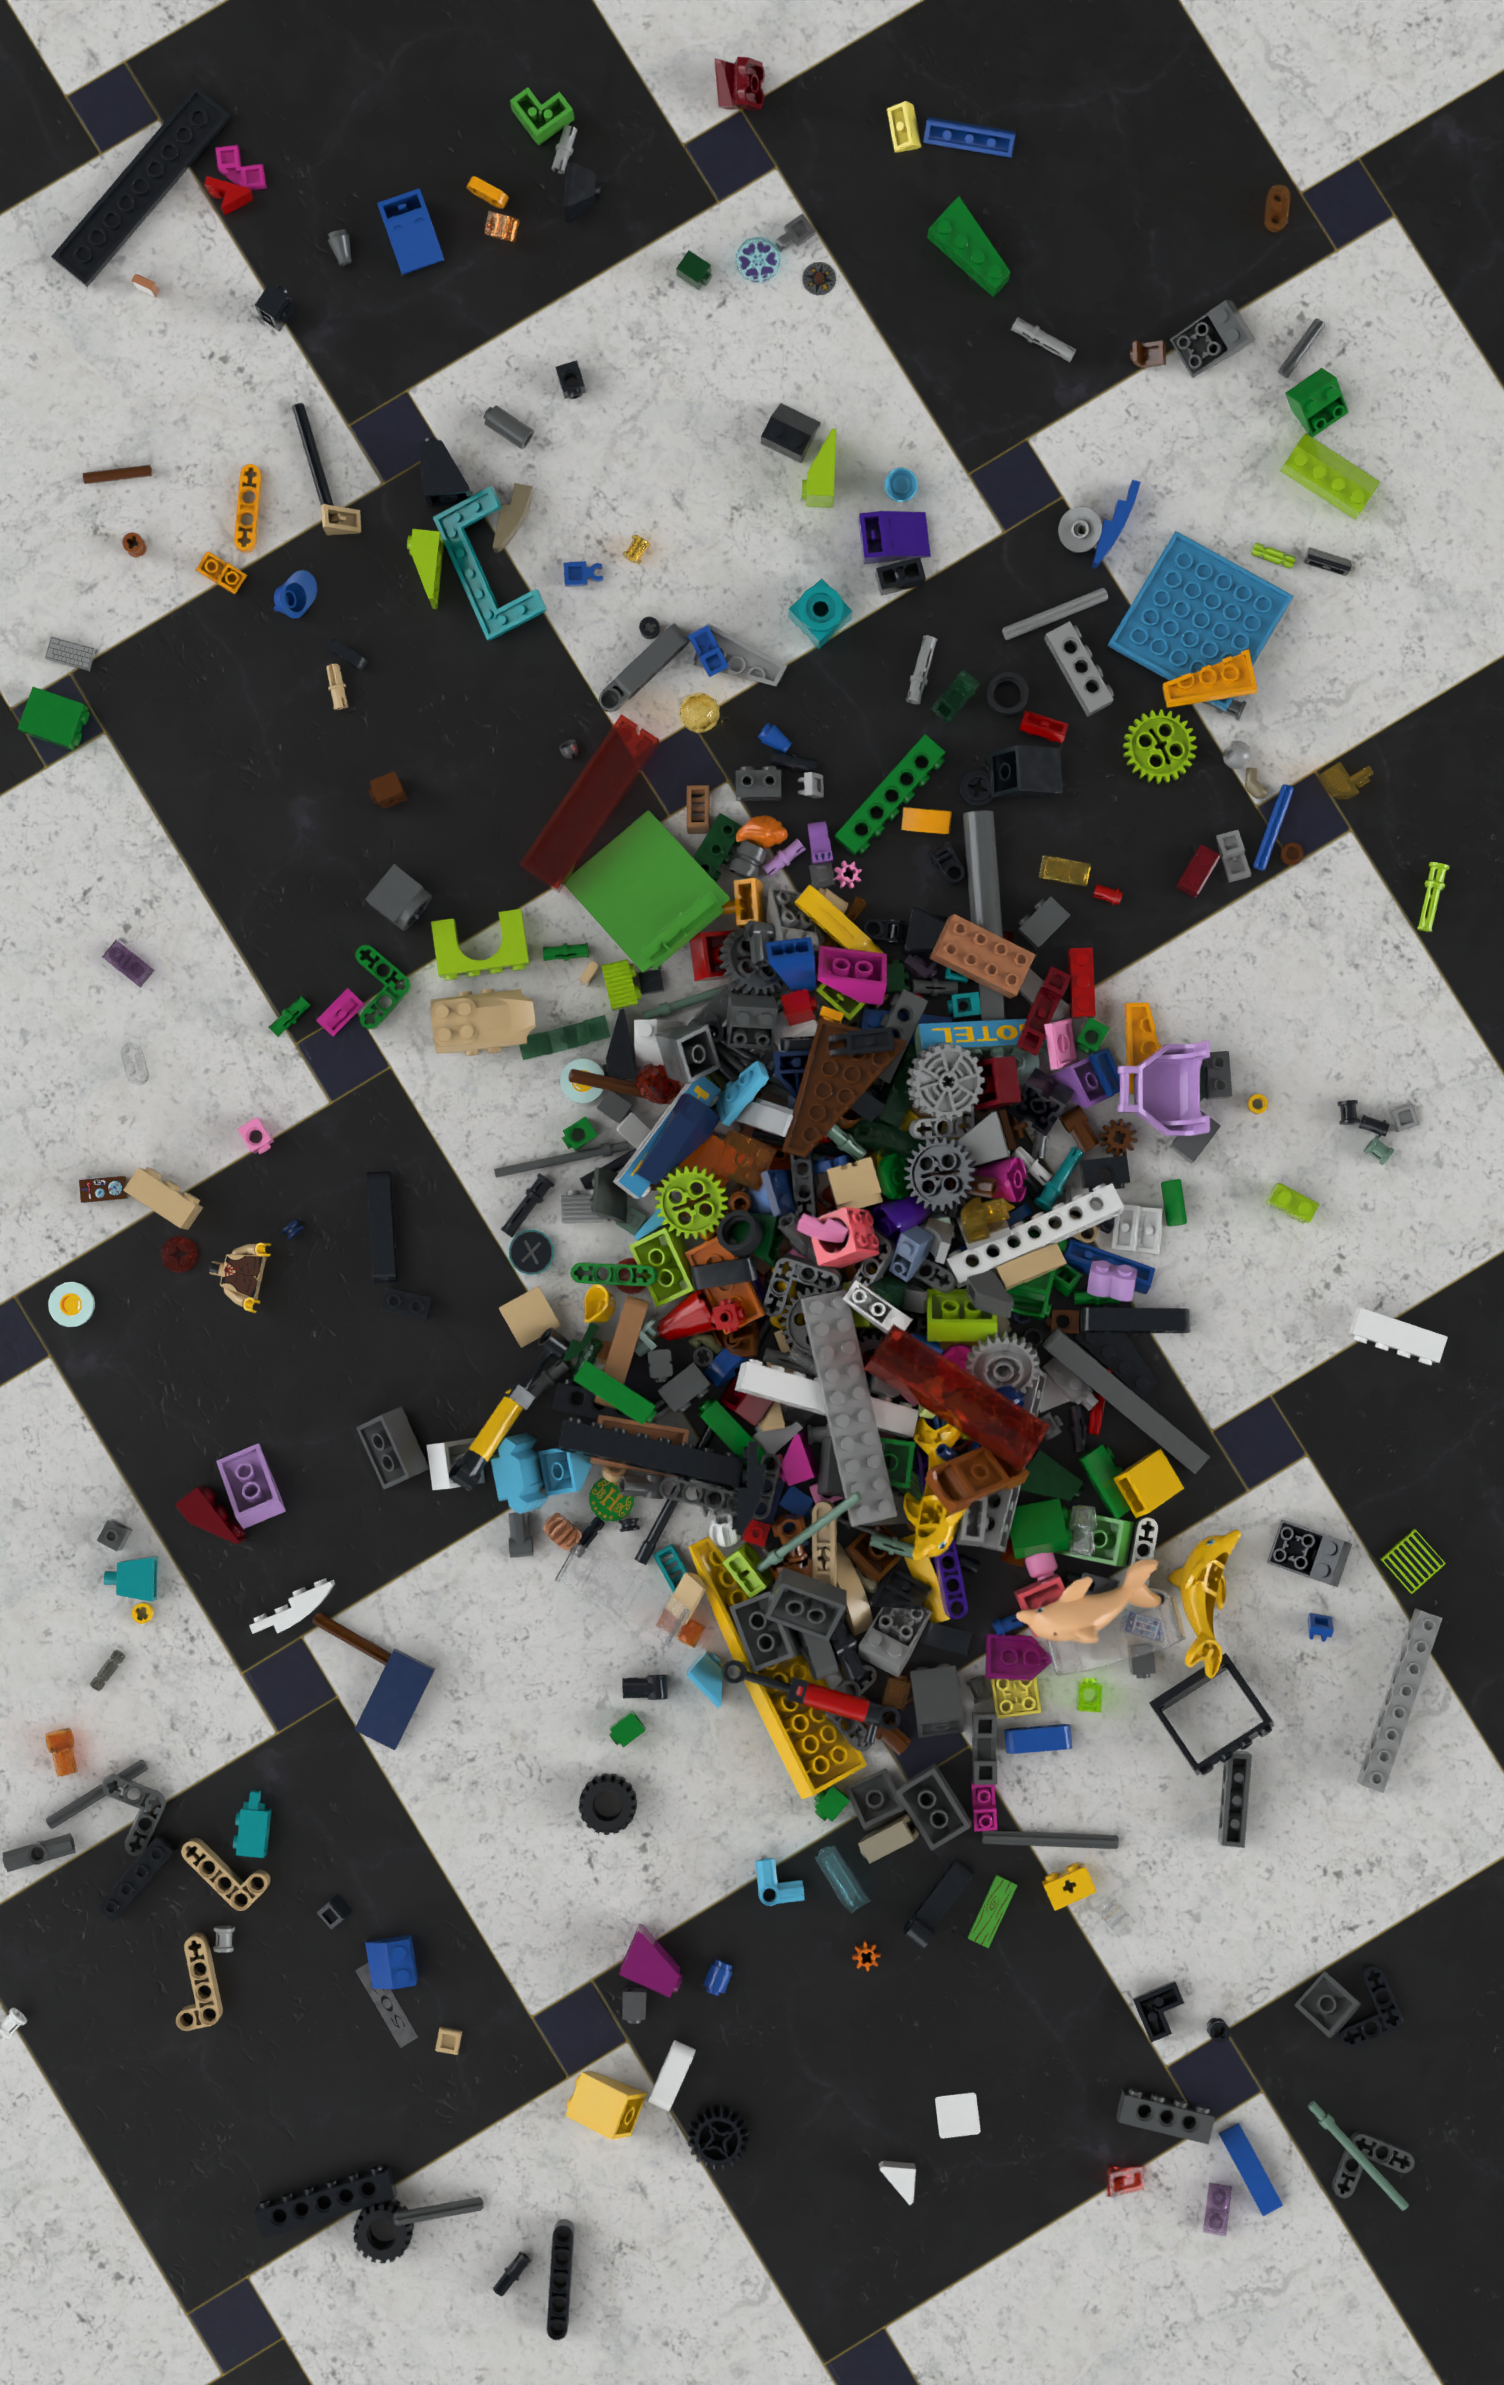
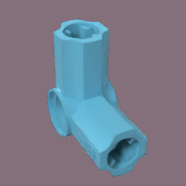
(784, 1891)

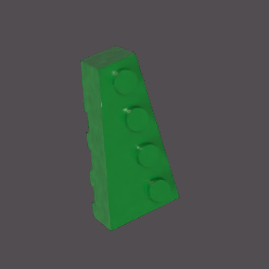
(966, 244)

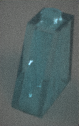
(842, 1878)

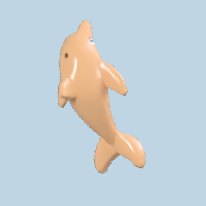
(1081, 1616)

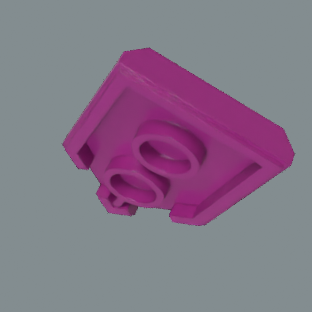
(1014, 1657)

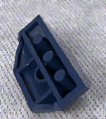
(790, 1068)

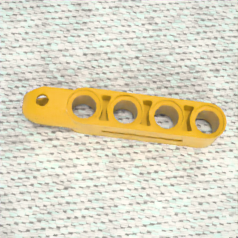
(834, 921)

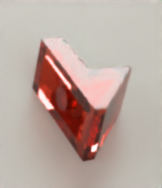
(1124, 2180)

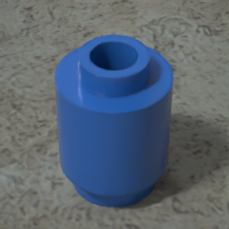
(718, 1977)

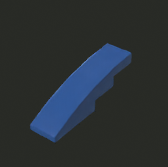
(1112, 529)

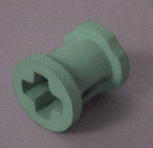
(1378, 1150)

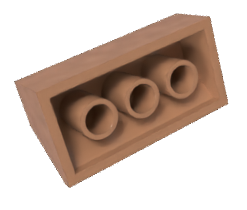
(654, 1431)

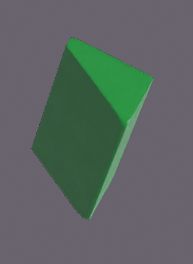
(1173, 1203)

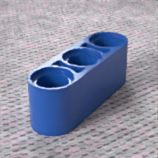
(1038, 1738)

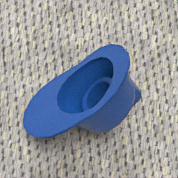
(296, 594)

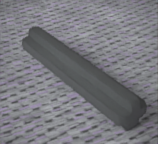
(1301, 348)

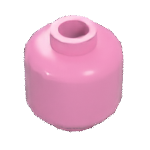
(1041, 1565)

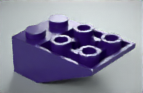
(893, 536)

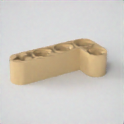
(223, 1870)
(199, 1979)

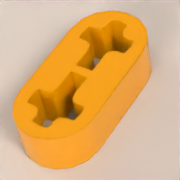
(487, 192)

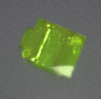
(1094, 1704)

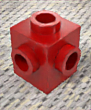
(735, 1312)

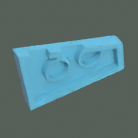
(741, 1092)

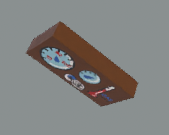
(102, 1189)

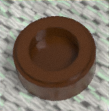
(1291, 854)

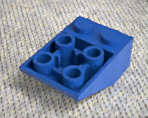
(410, 231)

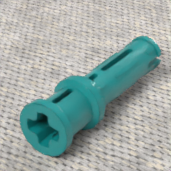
(1055, 1187)

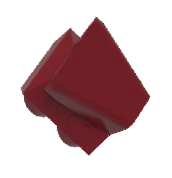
(740, 84)

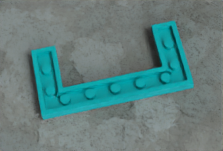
(451, 525)

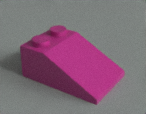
(854, 973)

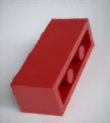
(1081, 983)

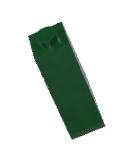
(771, 1241)
(1050, 1478)

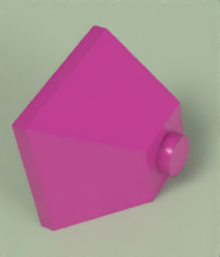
(799, 1461)

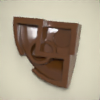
(740, 1342)

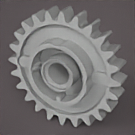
(1015, 1354)

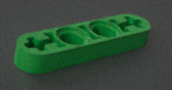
(614, 1274)

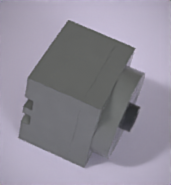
(399, 898)

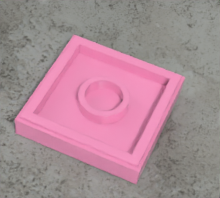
(1061, 1043)

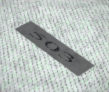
(389, 2009)

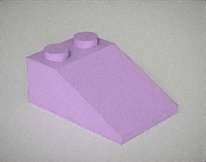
(250, 1486)

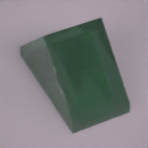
(890, 1290)

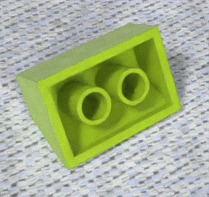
(668, 1256)
(956, 1319)

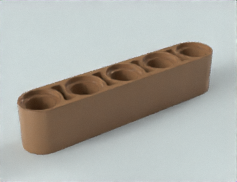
(625, 1341)

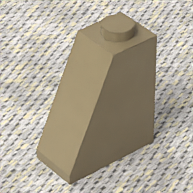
(888, 1838)

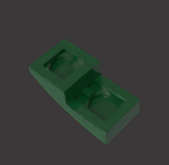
(576, 1347)

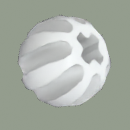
(721, 1530)

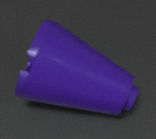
(898, 1216)

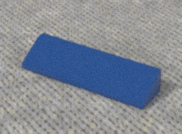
(969, 137)
(1081, 1256)

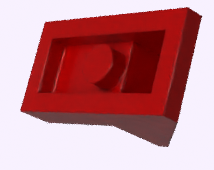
(234, 195)

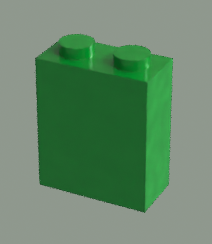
(53, 718)
(1039, 1529)

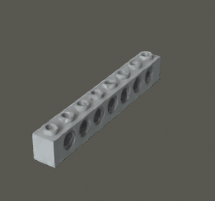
(1003, 1514)
(1399, 1700)

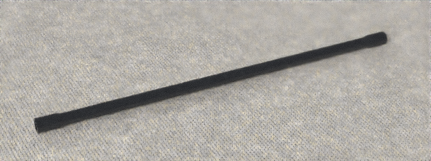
(649, 1545)

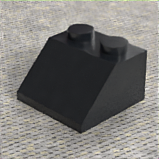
(790, 432)

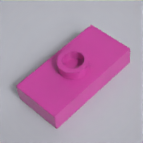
(340, 1012)

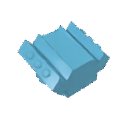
(518, 1473)

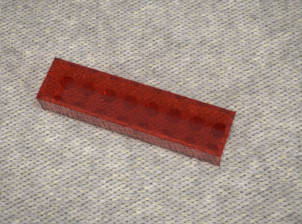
(589, 803)
(957, 1397)

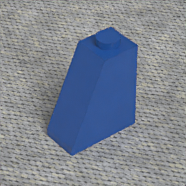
(793, 962)

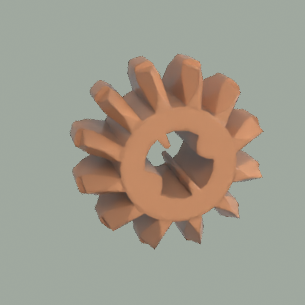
(562, 1531)

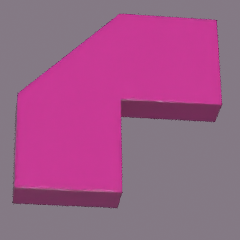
(230, 166)

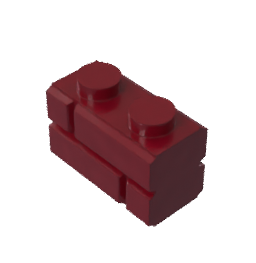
(1198, 871)

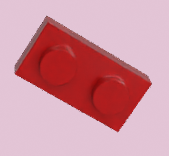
(1043, 726)

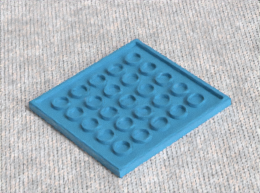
(1198, 613)

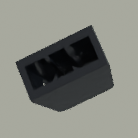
(1102, 1583)

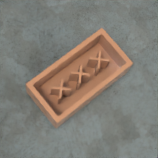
(982, 956)

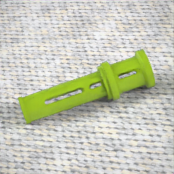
(1434, 885)

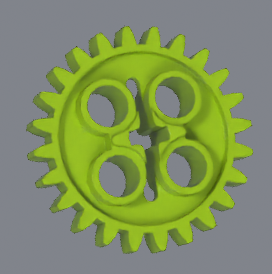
(1141, 755)
(683, 1183)

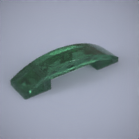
(565, 1038)

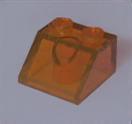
(743, 1160)

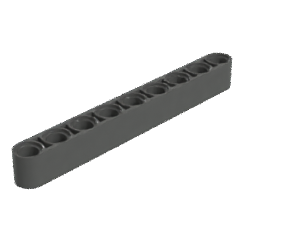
(1125, 1400)

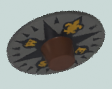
(819, 278)

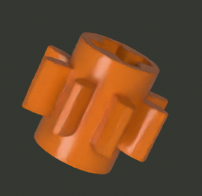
(866, 1962)

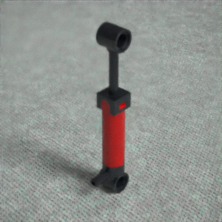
(823, 1699)

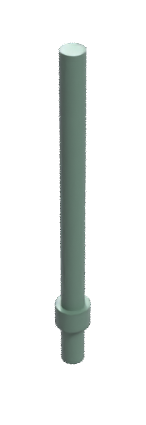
(665, 1009)
(777, 1555)
(1327, 2122)

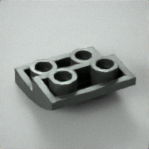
(608, 1197)

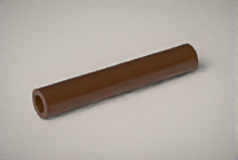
(117, 474)

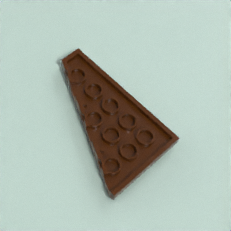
(831, 1086)

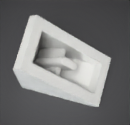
(901, 2177)

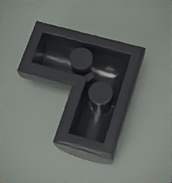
(1151, 2009)

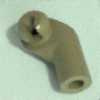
(707, 1340)

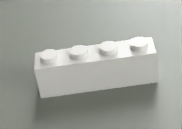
(1397, 1335)

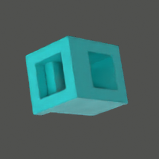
(972, 1001)

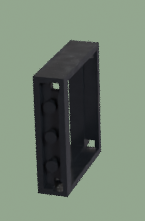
(1191, 1684)

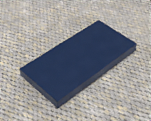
(394, 1699)

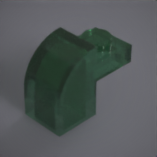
(956, 696)

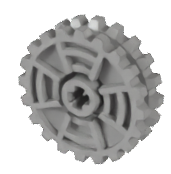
(928, 1075)

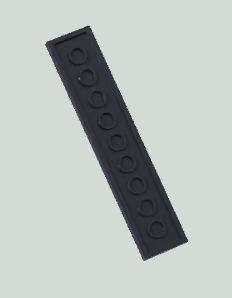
(141, 186)

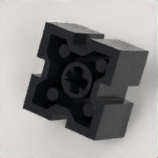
(1041, 1101)

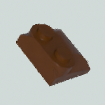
(869, 1559)

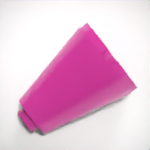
(1009, 1177)

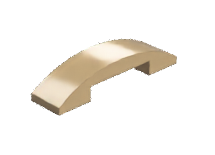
(858, 1609)

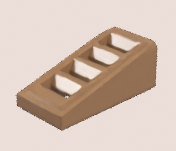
(698, 824)

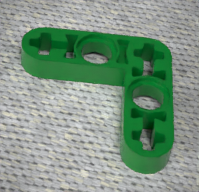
(388, 990)

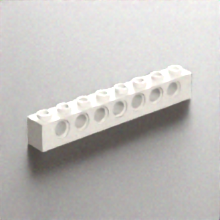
(1105, 1195)

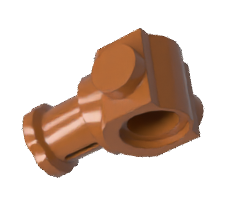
(786, 1536)

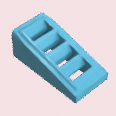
(650, 1226)

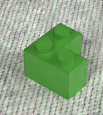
(544, 119)

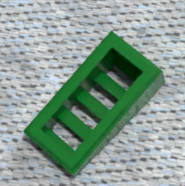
(1069, 1274)

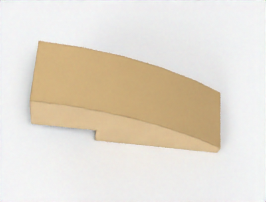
(1030, 1266)

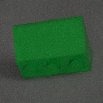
(1101, 1471)

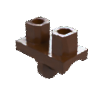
(1008, 1129)

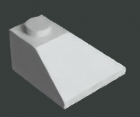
(645, 1041)

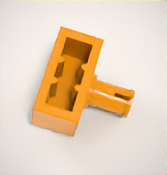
(747, 903)

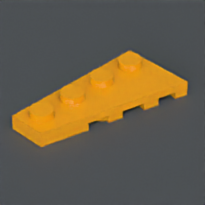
(1220, 681)
(1139, 1036)

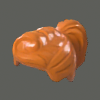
(762, 831)

